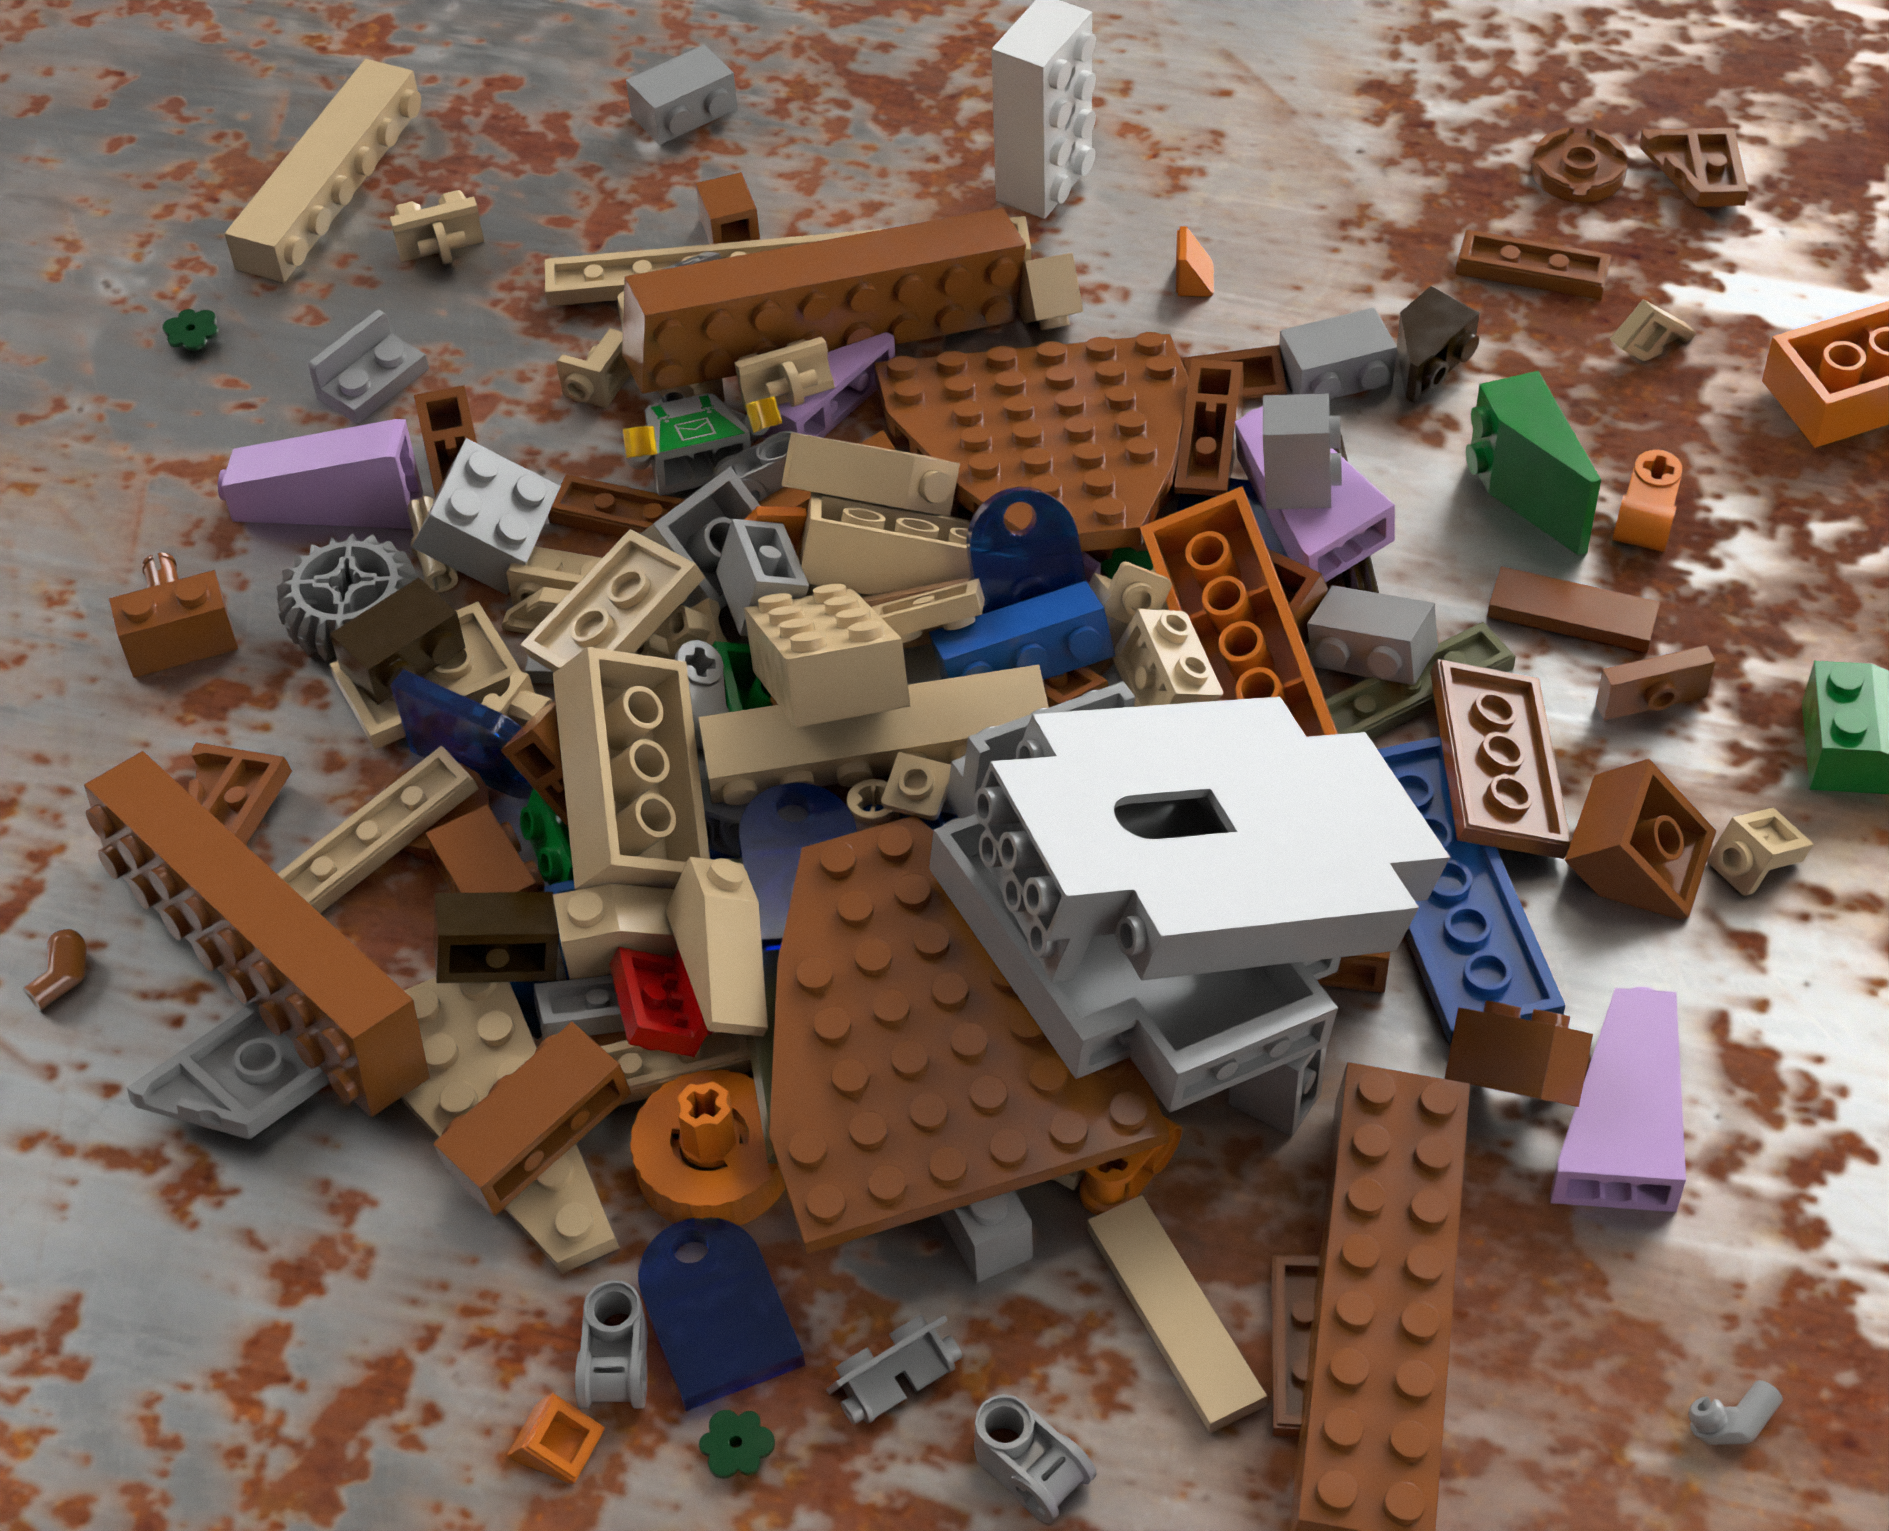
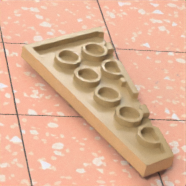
(469, 1043)

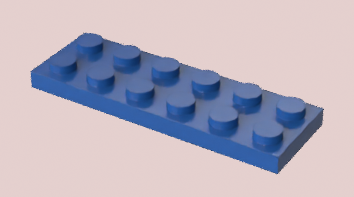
(1472, 929)

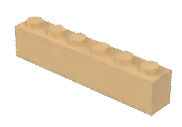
(323, 171)
(763, 748)

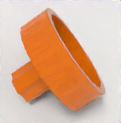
(711, 1116)

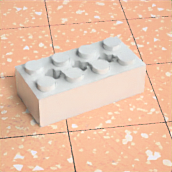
(1043, 106)

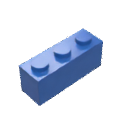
(1050, 631)

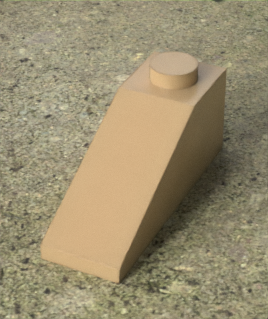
(870, 474)
(610, 917)
(721, 944)

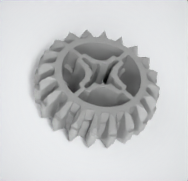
(336, 587)

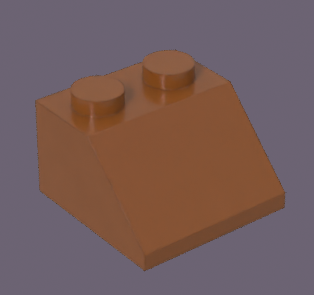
(1641, 841)

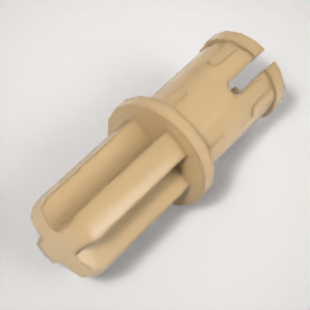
(444, 575)

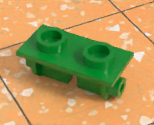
(548, 839)

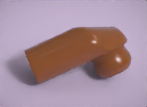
(65, 968)

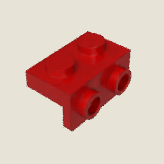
(657, 1002)

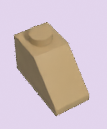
(1049, 291)

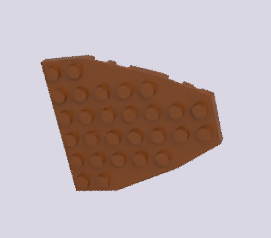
(1070, 419)
(910, 1058)

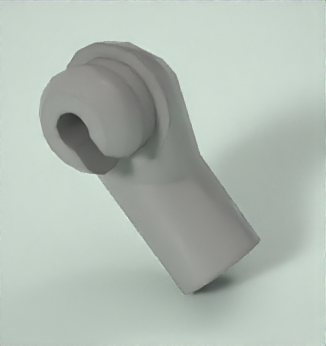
(1737, 1424)

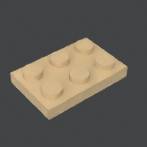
(615, 602)
(473, 673)

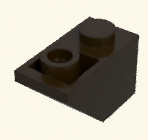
(1433, 339)

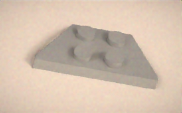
(230, 1078)

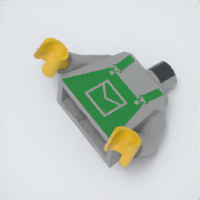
(692, 435)

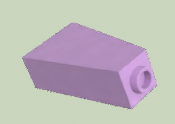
(326, 478)
(1321, 538)
(1629, 1121)

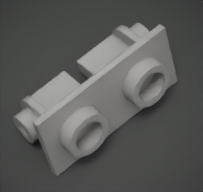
(872, 1380)

